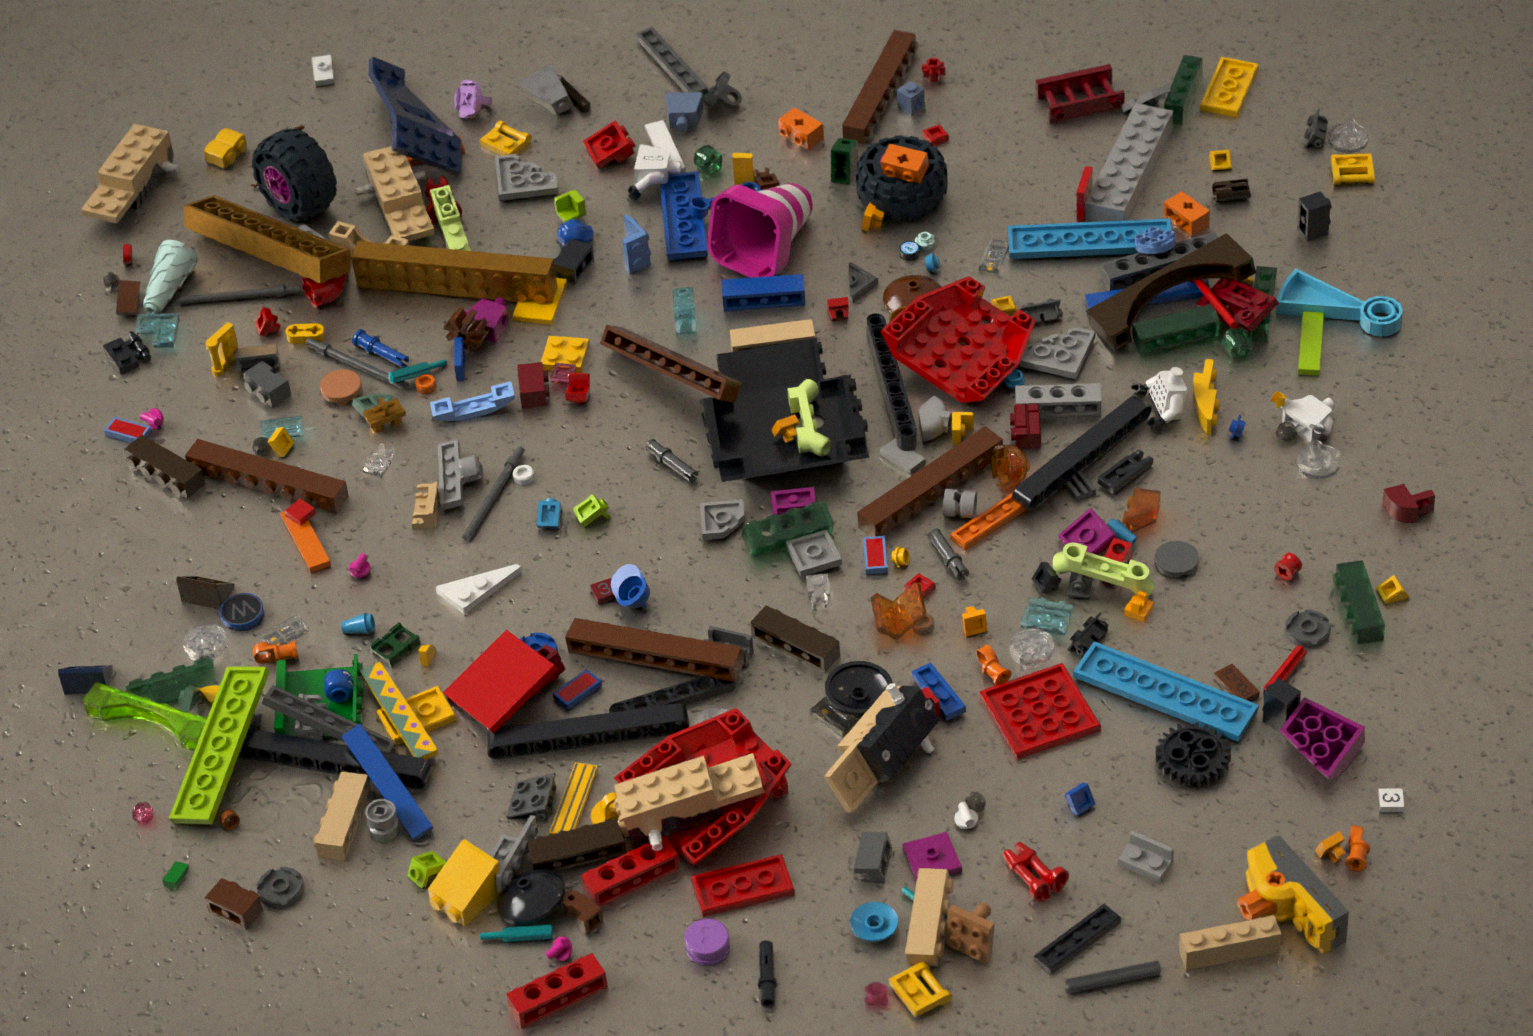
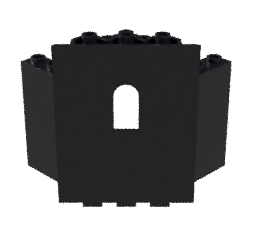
(742, 429)

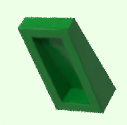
(175, 875)

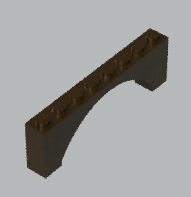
(1217, 259)

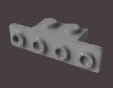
(510, 852)

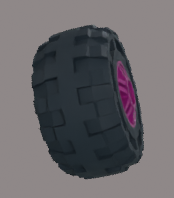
(294, 174)
(896, 196)

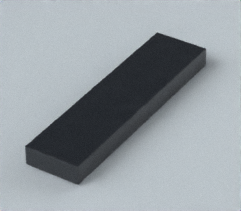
(1077, 939)

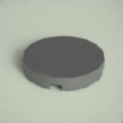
(1176, 559)
(1308, 628)
(280, 887)

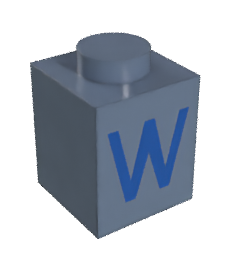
(911, 98)

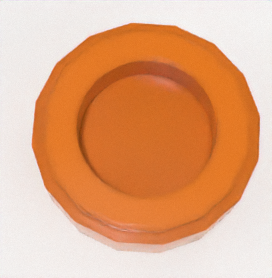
(425, 384)

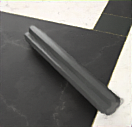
(1113, 976)

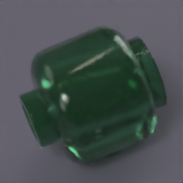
(708, 159)
(1237, 343)

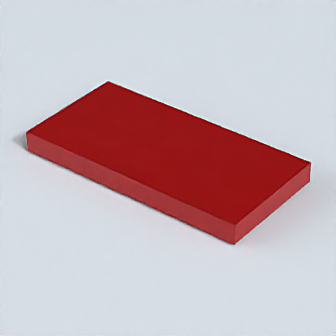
(742, 885)

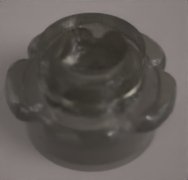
(111, 281)
(1286, 431)
(261, 446)
(976, 802)

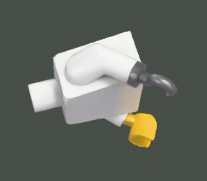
(1308, 415)

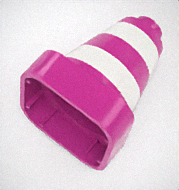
(755, 228)

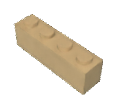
(771, 334)
(342, 816)
(929, 916)
(1230, 942)

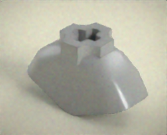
(934, 419)

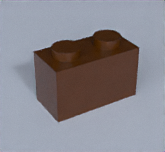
(234, 903)

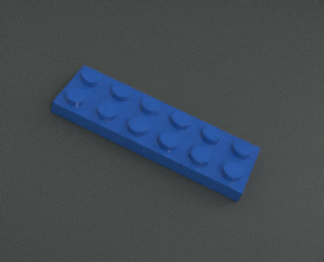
(683, 233)

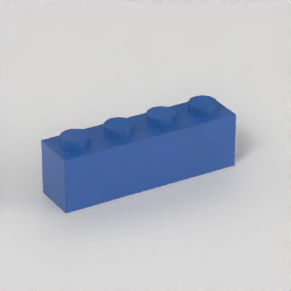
(763, 292)

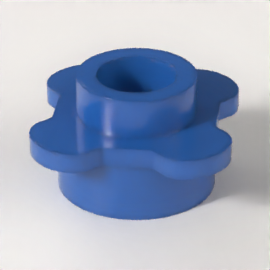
(1237, 427)

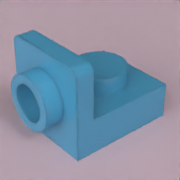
(549, 514)

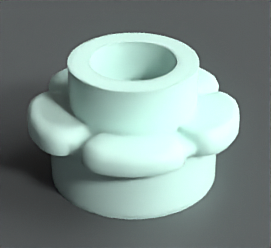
(925, 240)

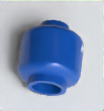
(338, 685)

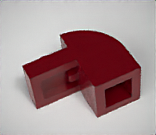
(1407, 507)

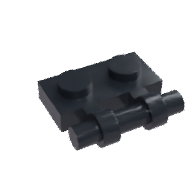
(121, 355)

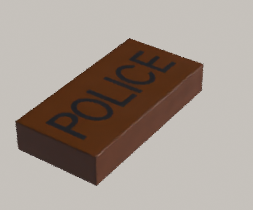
(1236, 683)

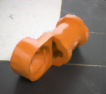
(275, 652)
(991, 665)
(1358, 850)

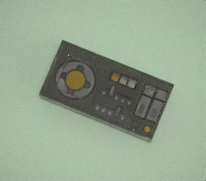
(832, 718)

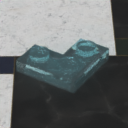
(161, 325)

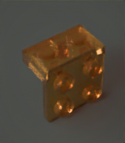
(901, 614)

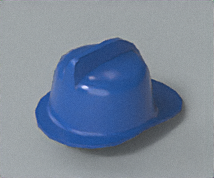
(630, 587)

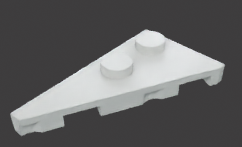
(471, 591)

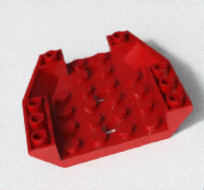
(939, 320)
(719, 741)

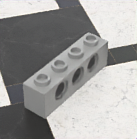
(1062, 399)

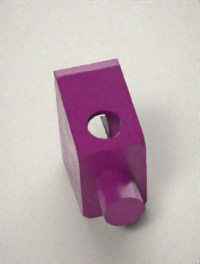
(495, 314)

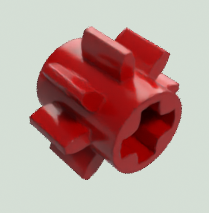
(933, 69)

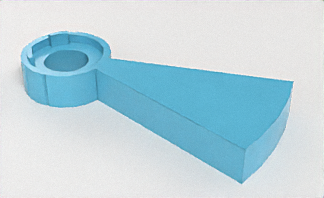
(1309, 294)

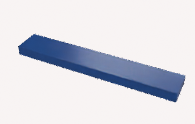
(1179, 292)
(387, 782)

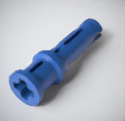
(373, 345)

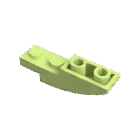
(449, 219)

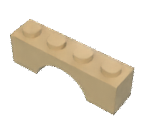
(348, 236)

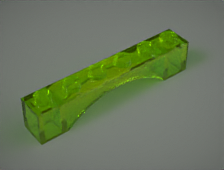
(109, 704)

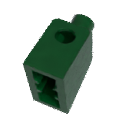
(844, 154)

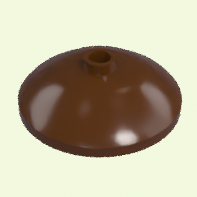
(906, 289)

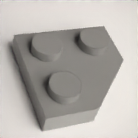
(1150, 98)
(721, 518)

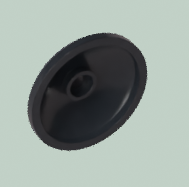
(856, 686)
(531, 896)

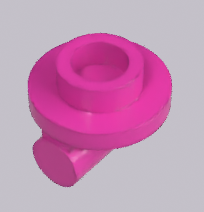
(153, 418)
(360, 567)
(560, 949)

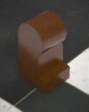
(583, 910)

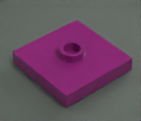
(1089, 531)
(932, 853)

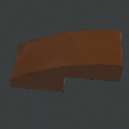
(128, 298)

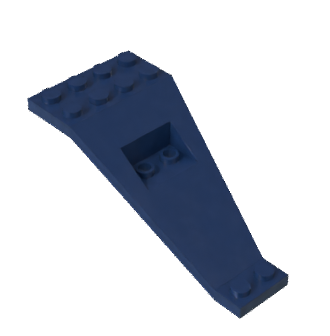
(414, 126)

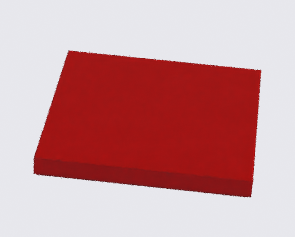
(500, 681)
(1040, 711)

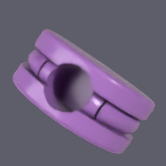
(707, 941)

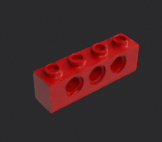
(629, 872)
(556, 990)

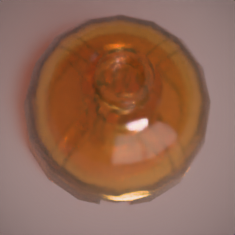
(1009, 465)

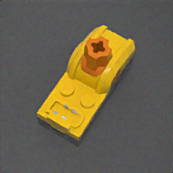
(1290, 890)

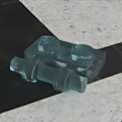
(1047, 615)

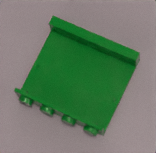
(312, 683)

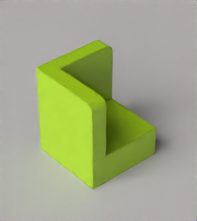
(570, 206)

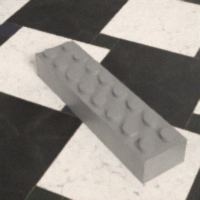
(1129, 164)

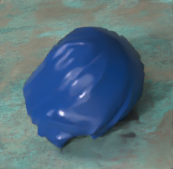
(575, 230)

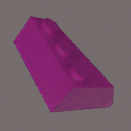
(1324, 737)

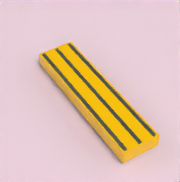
(574, 798)

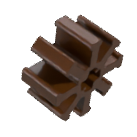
(467, 327)

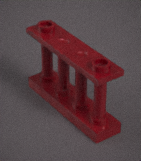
(1077, 81)

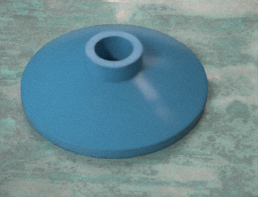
(876, 915)

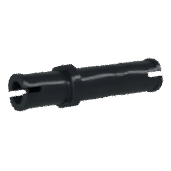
(767, 982)

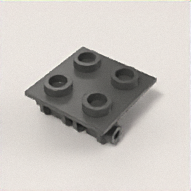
(533, 796)

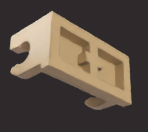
(426, 506)

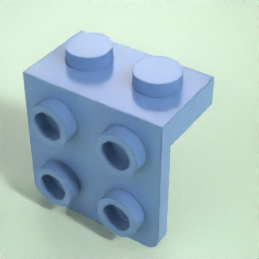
(635, 246)

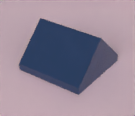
(82, 678)

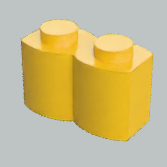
(225, 148)

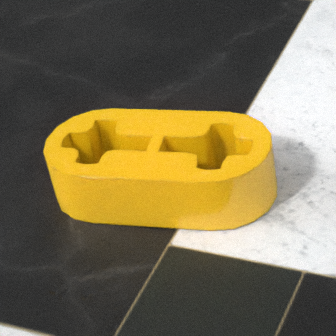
(301, 332)

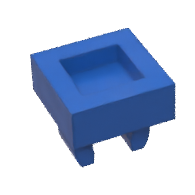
(1080, 798)

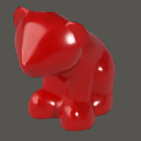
(323, 292)

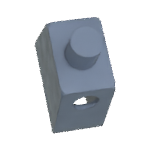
(684, 109)

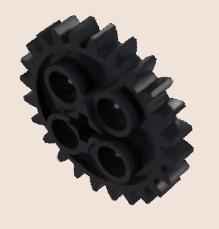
(1206, 762)

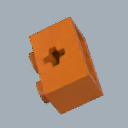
(801, 128)
(904, 163)
(1186, 213)

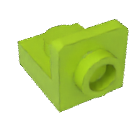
(591, 509)
(424, 866)

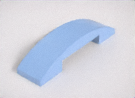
(475, 406)

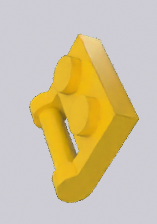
(503, 145)
(1352, 164)
(222, 348)
(914, 993)

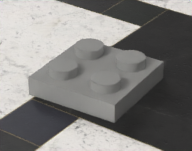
(813, 553)

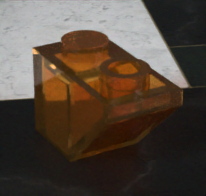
(1142, 508)

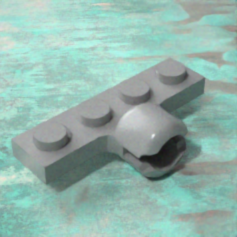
(455, 472)

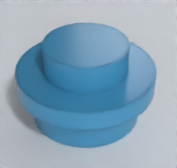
(932, 263)
(1016, 378)

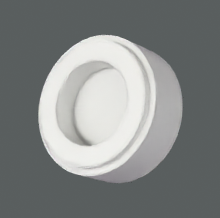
(523, 475)

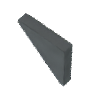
(860, 282)

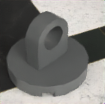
(720, 92)

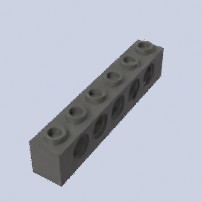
(1130, 269)

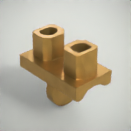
(384, 413)

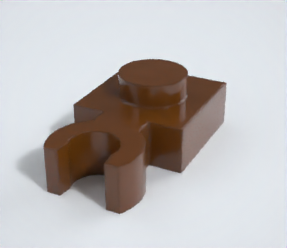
(765, 179)

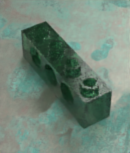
(760, 544)

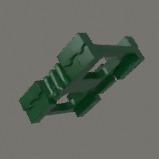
(400, 648)

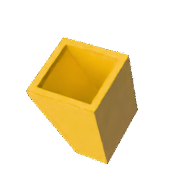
(465, 884)

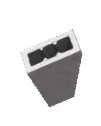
(547, 90)

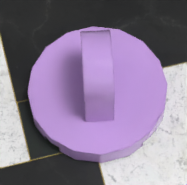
(469, 99)

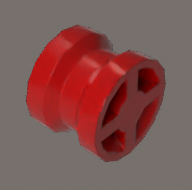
(1288, 566)

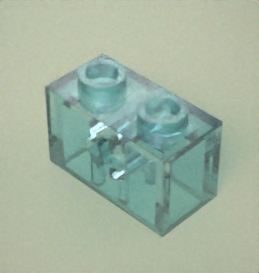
(684, 310)

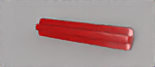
(1288, 665)

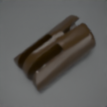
(1231, 190)

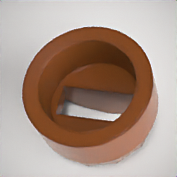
(234, 819)

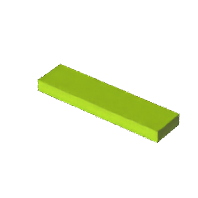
(1310, 343)

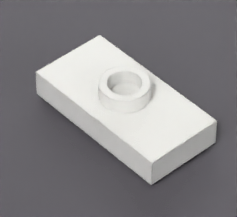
(323, 70)

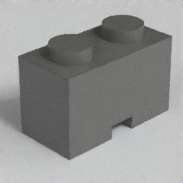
(266, 385)

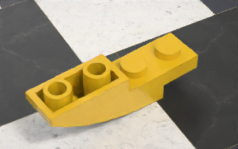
(1205, 397)

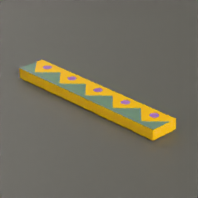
(398, 711)

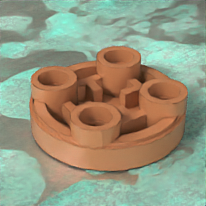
(341, 386)

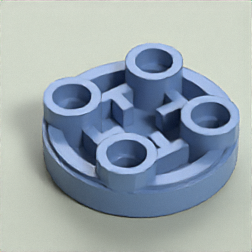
(1155, 241)

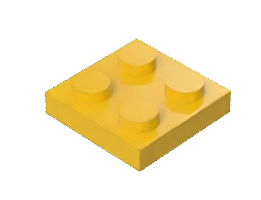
(565, 350)

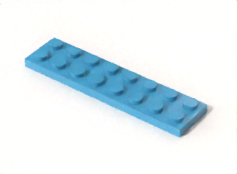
(1078, 238)
(1165, 691)

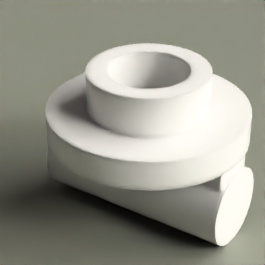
(965, 817)

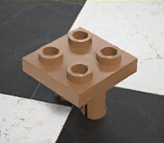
(970, 932)

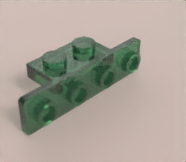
(169, 685)

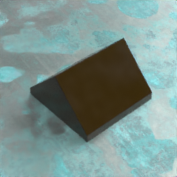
(203, 591)

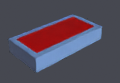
(126, 429)
(875, 555)

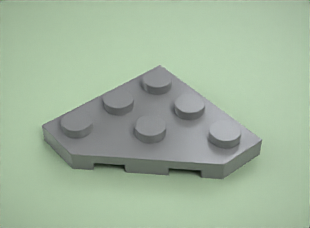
(522, 179)
(1059, 354)

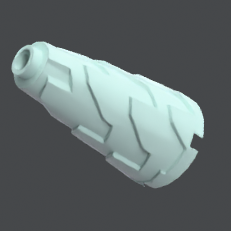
(168, 274)

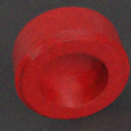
(127, 253)

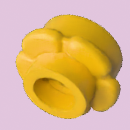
(900, 556)

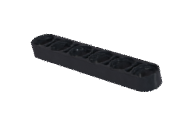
(671, 693)

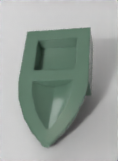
(368, 401)
(189, 698)

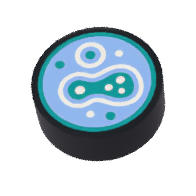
(909, 250)

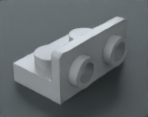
(1147, 857)

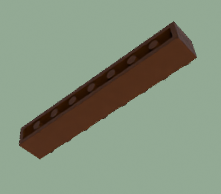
(880, 86)
(671, 363)
(268, 476)
(928, 483)
(655, 649)

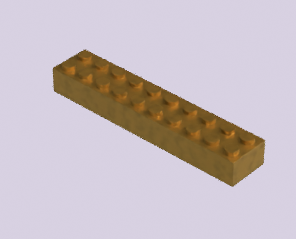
(267, 238)
(454, 272)

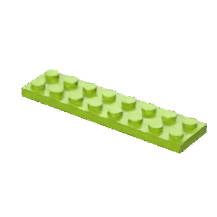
(219, 745)

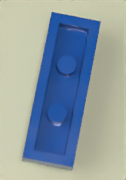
(929, 677)

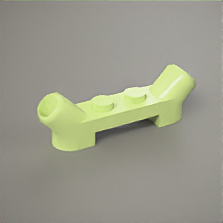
(807, 436)
(1131, 575)

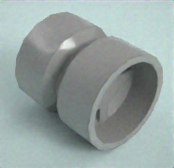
(959, 503)
(382, 820)

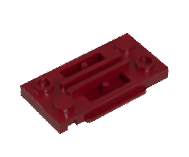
(1243, 303)

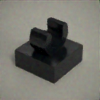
(1045, 578)

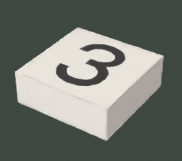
(1391, 800)

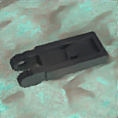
(1125, 471)

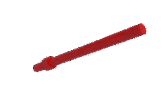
(1216, 303)

